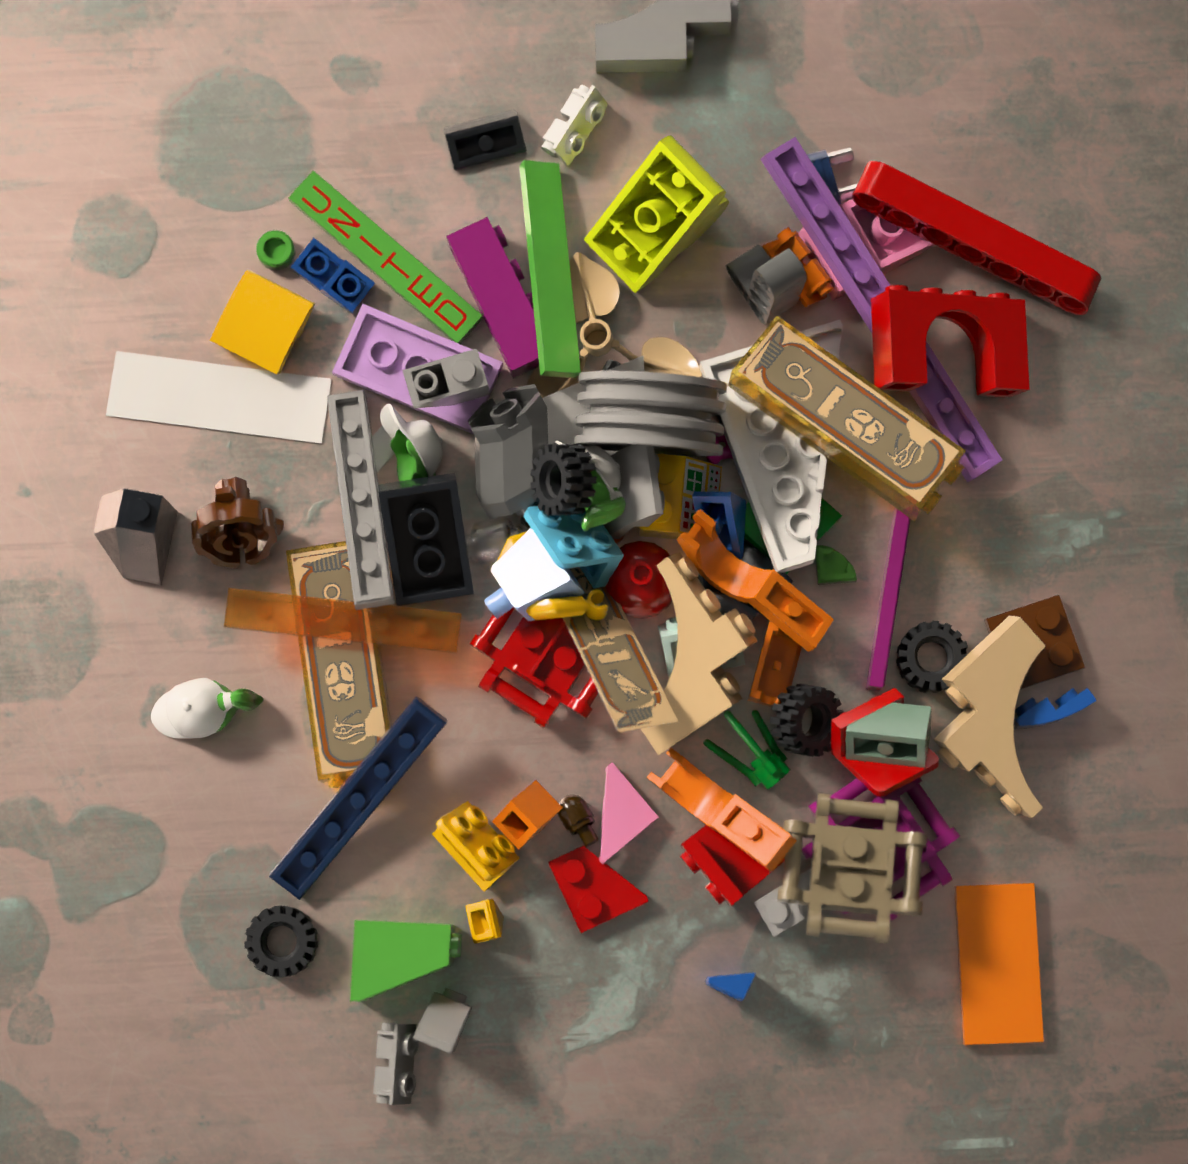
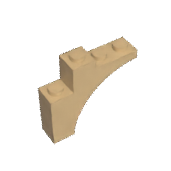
(706, 641)
(984, 732)

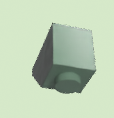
(891, 735)

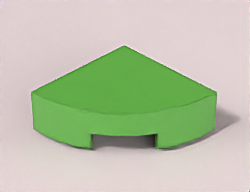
(833, 566)

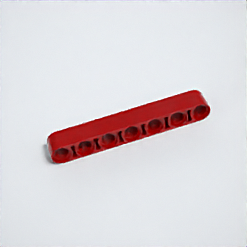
(976, 237)

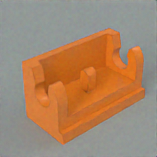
(774, 667)

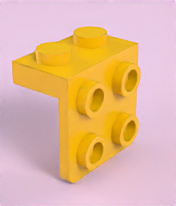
(475, 844)

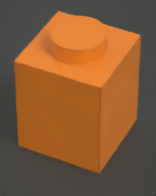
(527, 814)

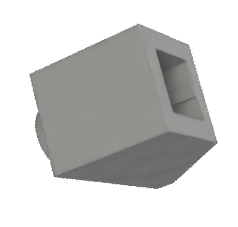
(447, 381)

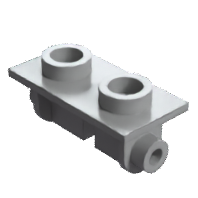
(396, 1082)

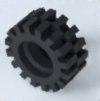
(563, 479)
(908, 651)
(790, 717)
(257, 941)

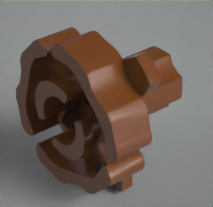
(234, 523)

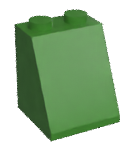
(399, 953)

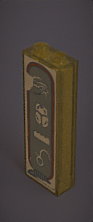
(847, 419)
(340, 677)

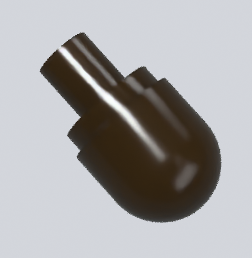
(578, 818)

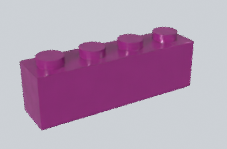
(498, 292)

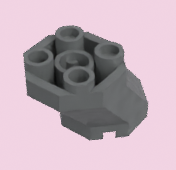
(505, 448)

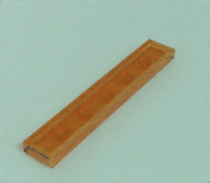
(341, 620)

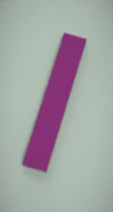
(888, 601)

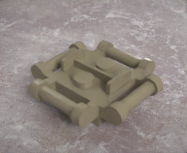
(853, 869)

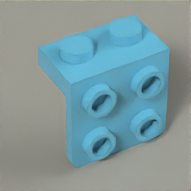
(573, 547)

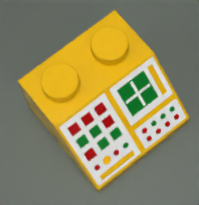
(678, 480)

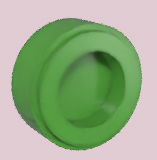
(275, 250)

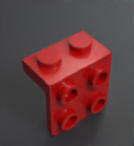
(877, 777)
(723, 864)

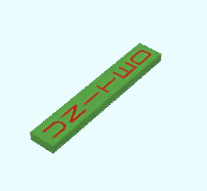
(385, 258)

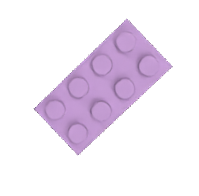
(386, 345)

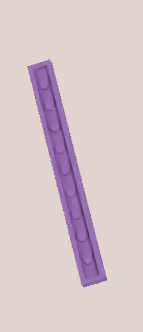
(864, 280)

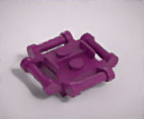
(905, 823)

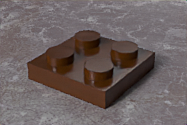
(1051, 625)

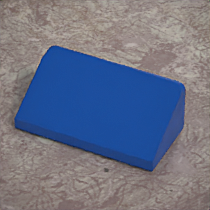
(732, 985)

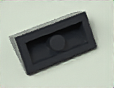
(485, 139)

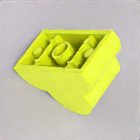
(657, 214)

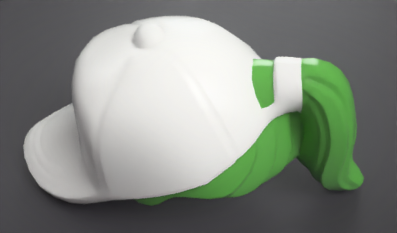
(414, 443)
(608, 501)
(200, 708)

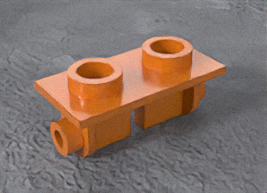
(818, 281)

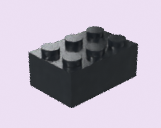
(425, 539)

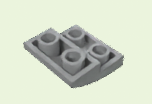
(639, 488)

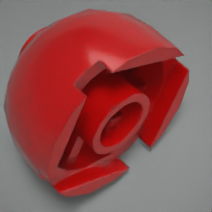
(638, 582)

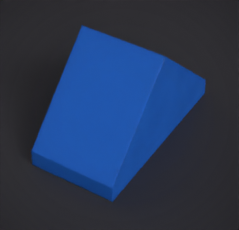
(729, 514)

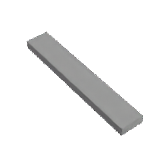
(360, 500)

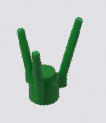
(768, 766)

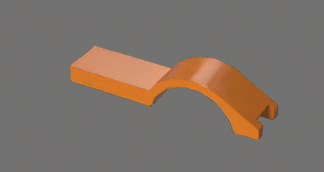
(759, 587)
(724, 812)

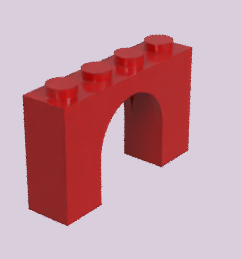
(991, 322)

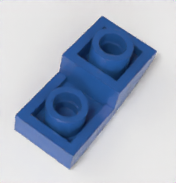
(332, 275)
(1042, 713)

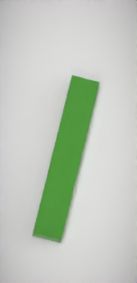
(549, 269)

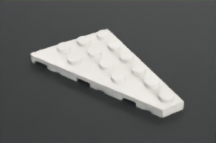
(776, 466)

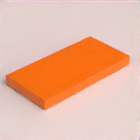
(998, 964)

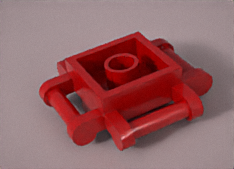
(541, 656)

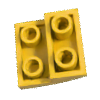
(262, 321)

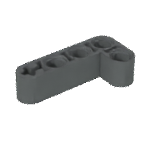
(768, 283)

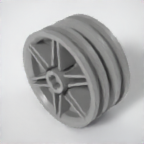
(653, 410)

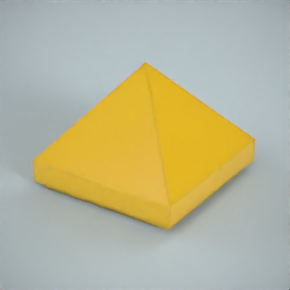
(484, 920)

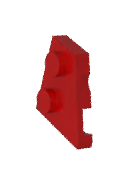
(593, 889)

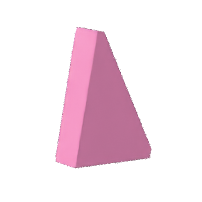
(623, 813)

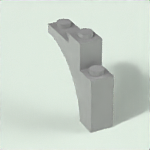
(657, 35)

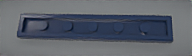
(358, 797)

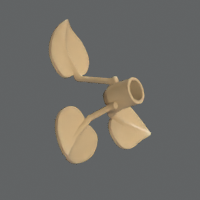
(597, 295)

